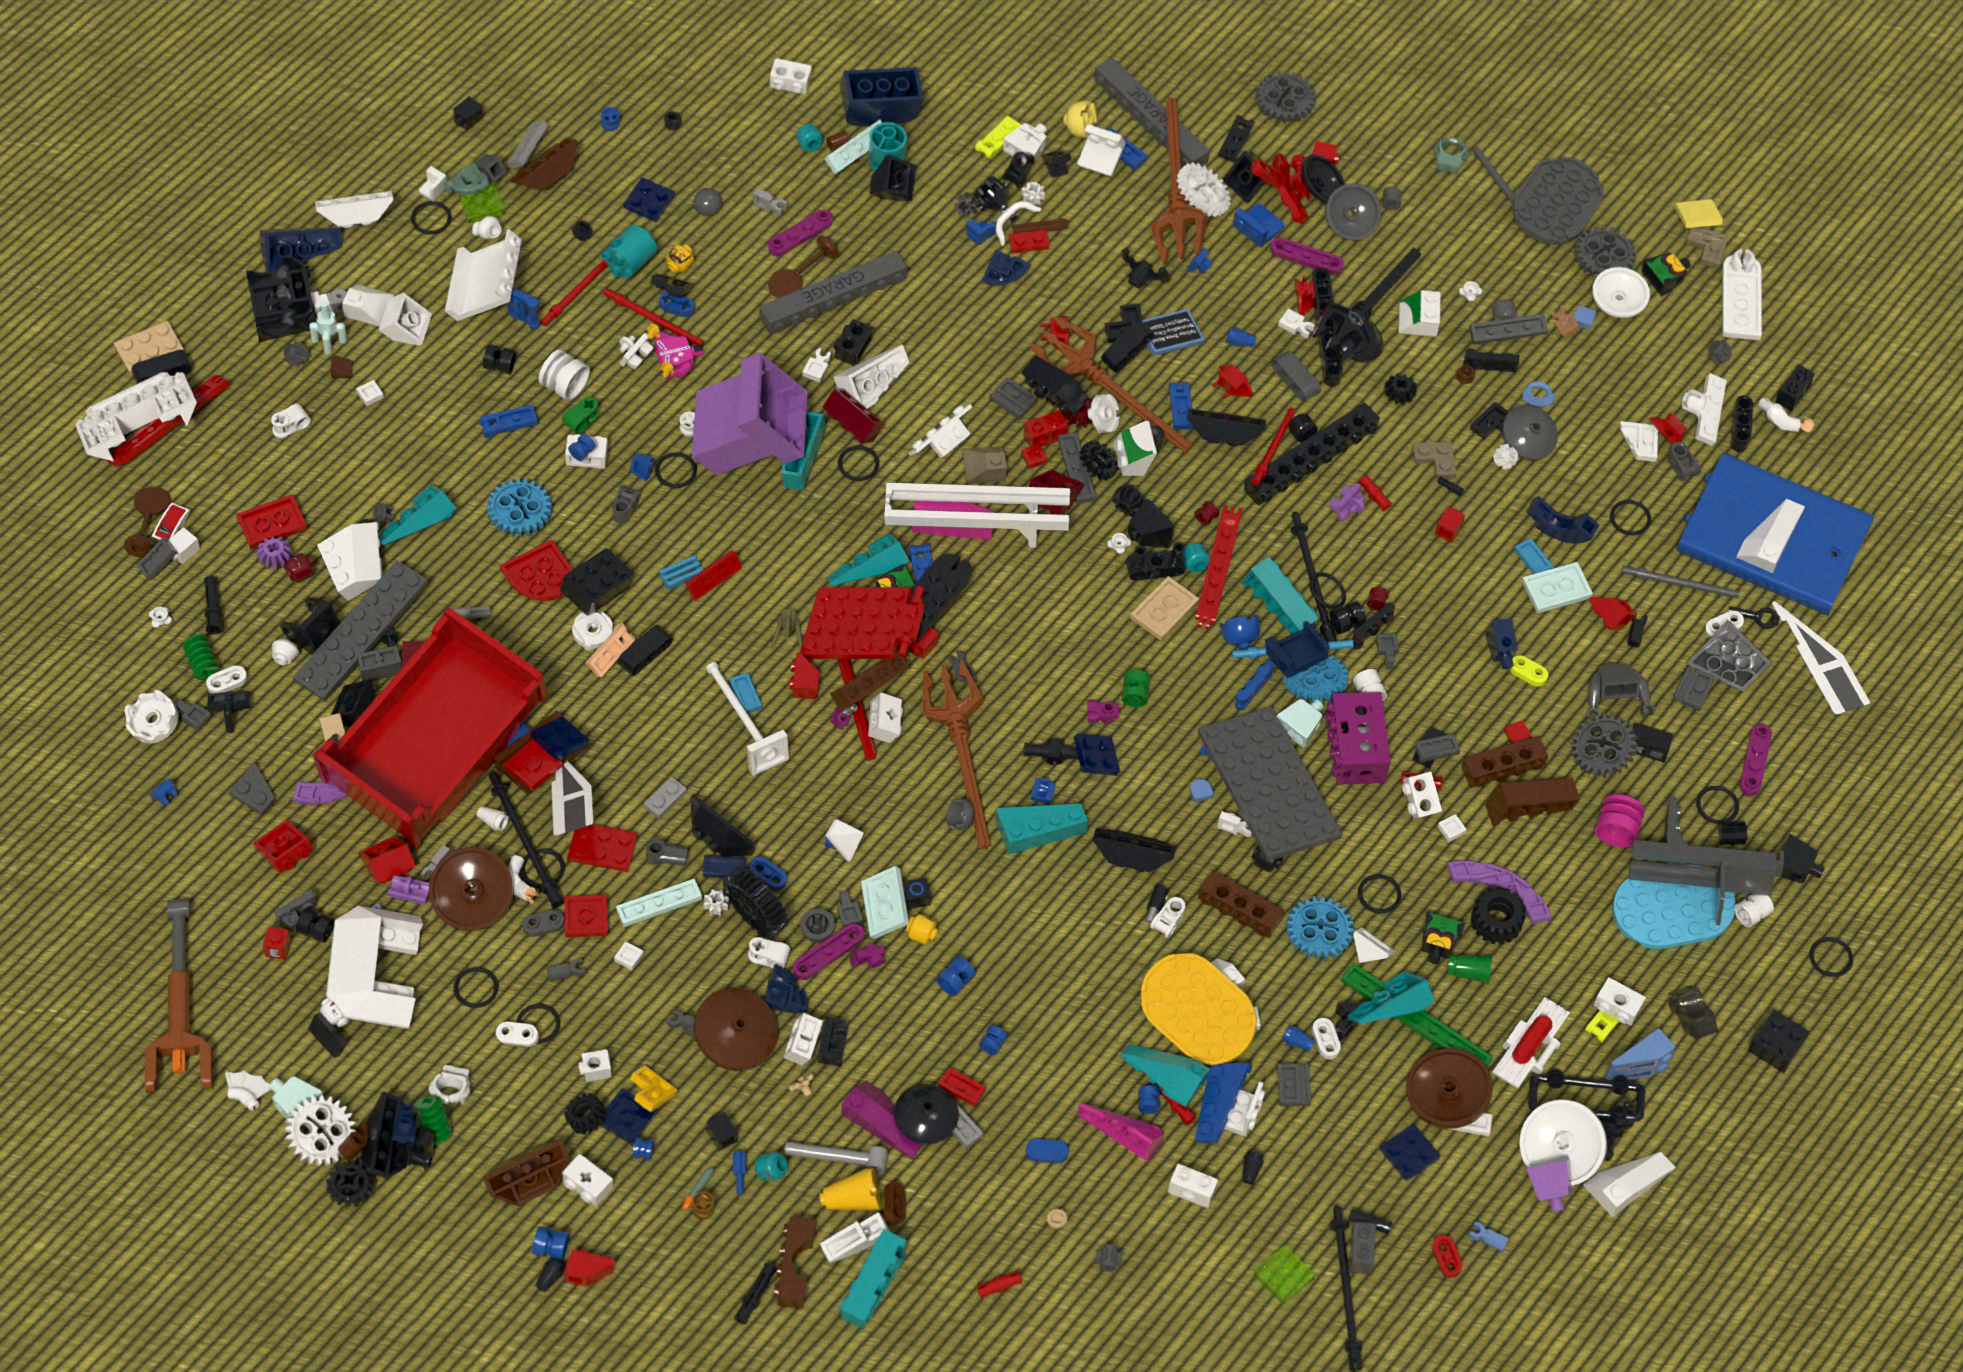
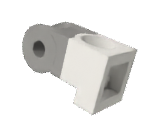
(334, 300)

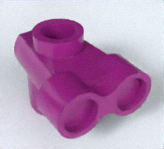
(1105, 712)
(869, 954)

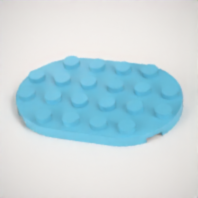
(1669, 913)

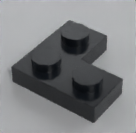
(672, 285)
(1129, 315)
(1489, 421)

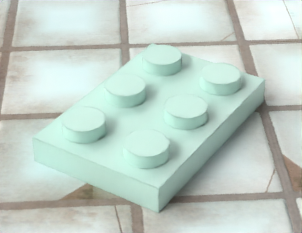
(1557, 587)
(884, 902)

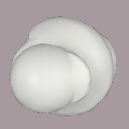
(487, 228)

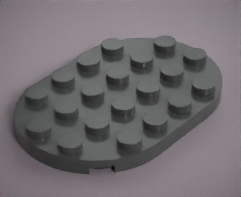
(1557, 200)

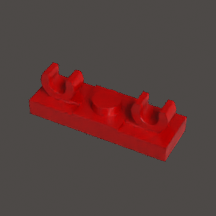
(713, 575)

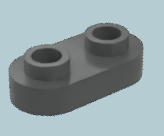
(543, 923)

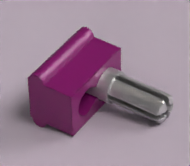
(841, 718)

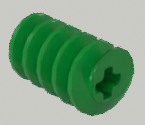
(200, 656)
(433, 1117)

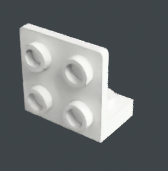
(1101, 150)
(1245, 1111)

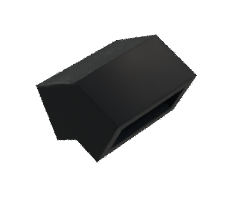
(1732, 833)

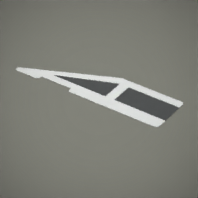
(1826, 666)
(571, 800)

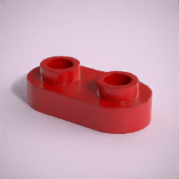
(1448, 1257)

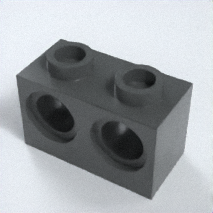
(1362, 1248)

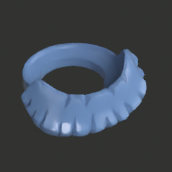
(1529, 398)

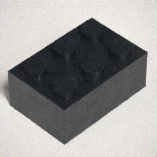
(1054, 386)
(596, 581)

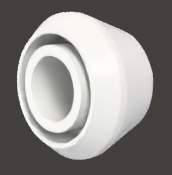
(284, 651)

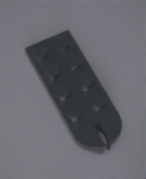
(941, 586)

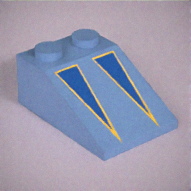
(1644, 1058)

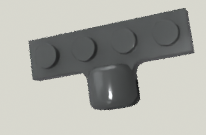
(1507, 325)

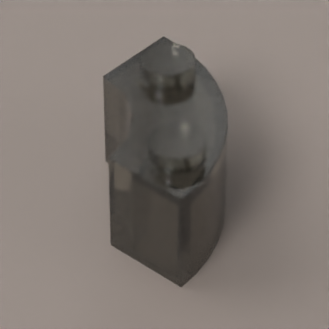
(1692, 1012)

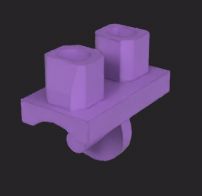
(1351, 502)
(409, 889)

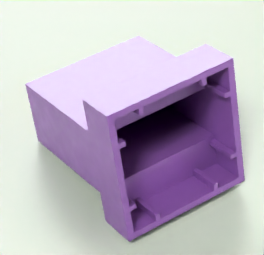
(750, 418)

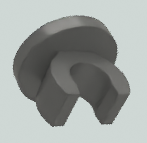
(380, 513)

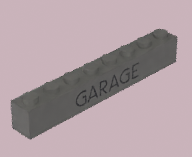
(1147, 110)
(832, 292)

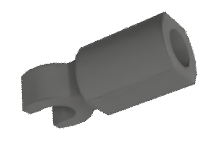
(565, 970)

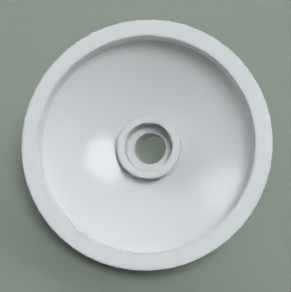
(1624, 285)

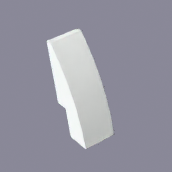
(854, 1238)

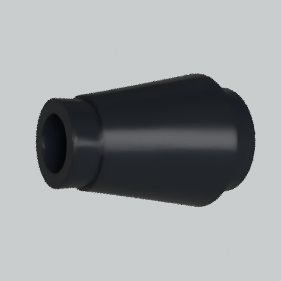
(1252, 1165)
(549, 1275)

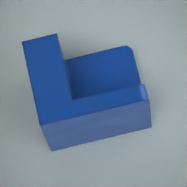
(980, 232)

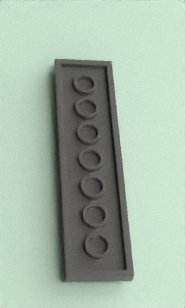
(360, 630)

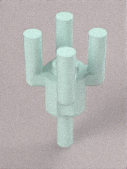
(327, 326)

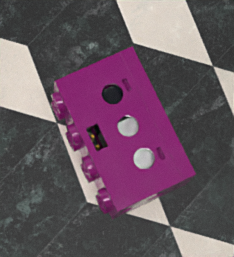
(1358, 738)

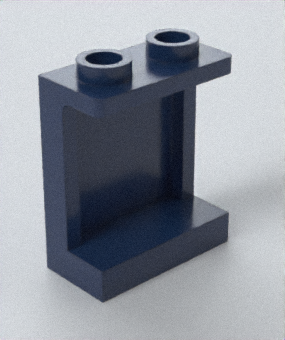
(1297, 650)

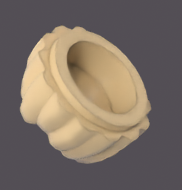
(1057, 1218)

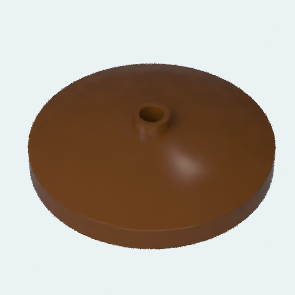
(460, 873)
(735, 1029)
(1449, 1088)

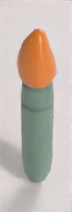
(698, 1187)

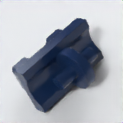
(405, 1124)

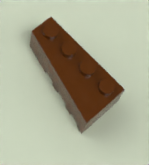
(1531, 799)

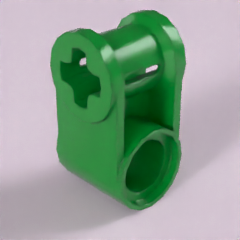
(581, 415)

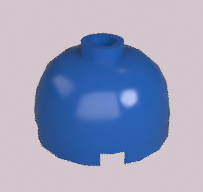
(1241, 631)

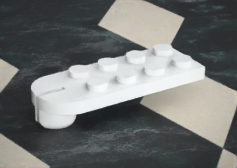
(1741, 297)

